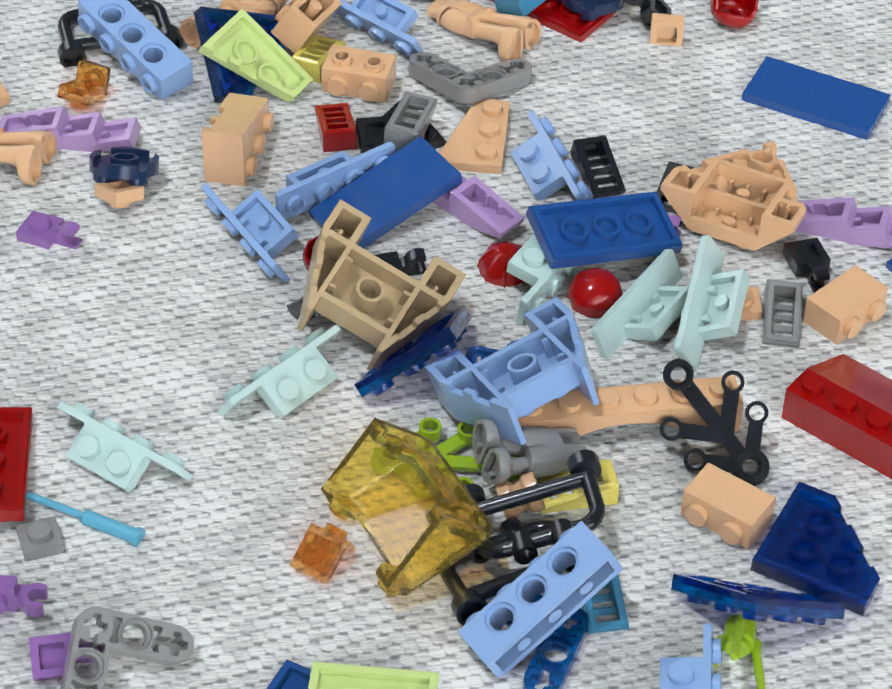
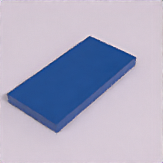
(816, 97)
(394, 189)
(603, 229)

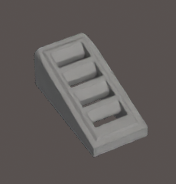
(408, 123)
(785, 292)

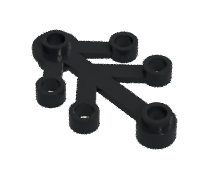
(719, 428)

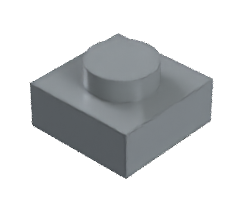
(40, 538)

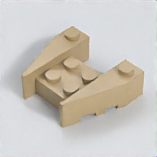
(370, 293)

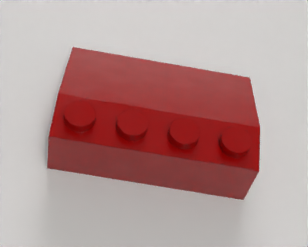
(846, 409)

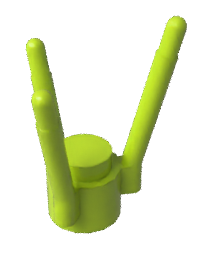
(740, 640)

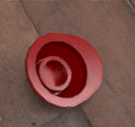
(495, 262)

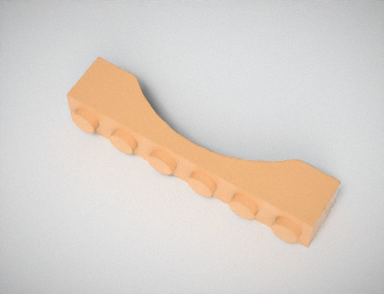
(630, 405)

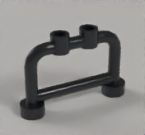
(73, 51)
(523, 545)
(470, 600)

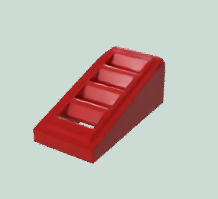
(336, 127)

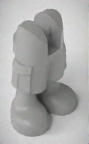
(544, 452)

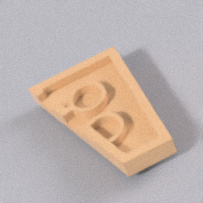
(479, 138)

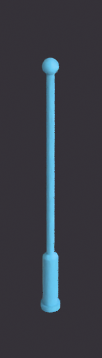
(95, 520)

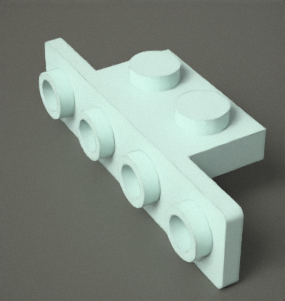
(532, 267)
(712, 303)
(644, 308)
(292, 381)
(113, 455)

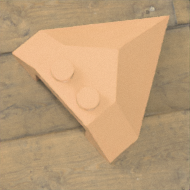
(737, 197)

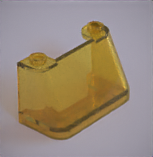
(407, 505)

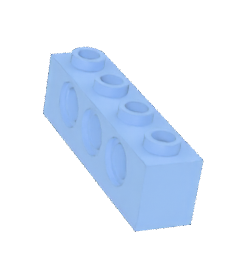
(136, 45)
(561, 599)

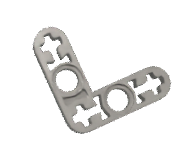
(471, 86)
(112, 641)

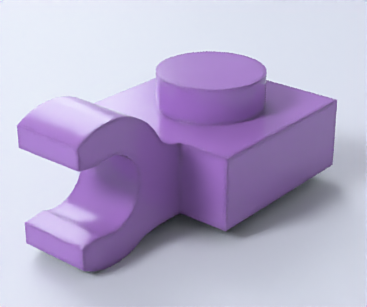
(46, 229)
(21, 596)
(49, 655)

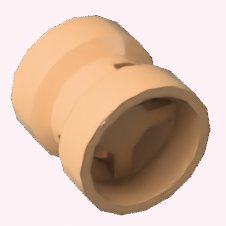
(525, 481)

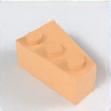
(236, 139)

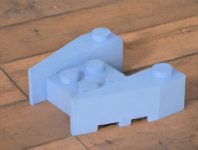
(518, 376)

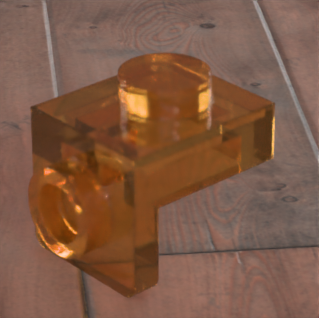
(88, 87)
(321, 551)

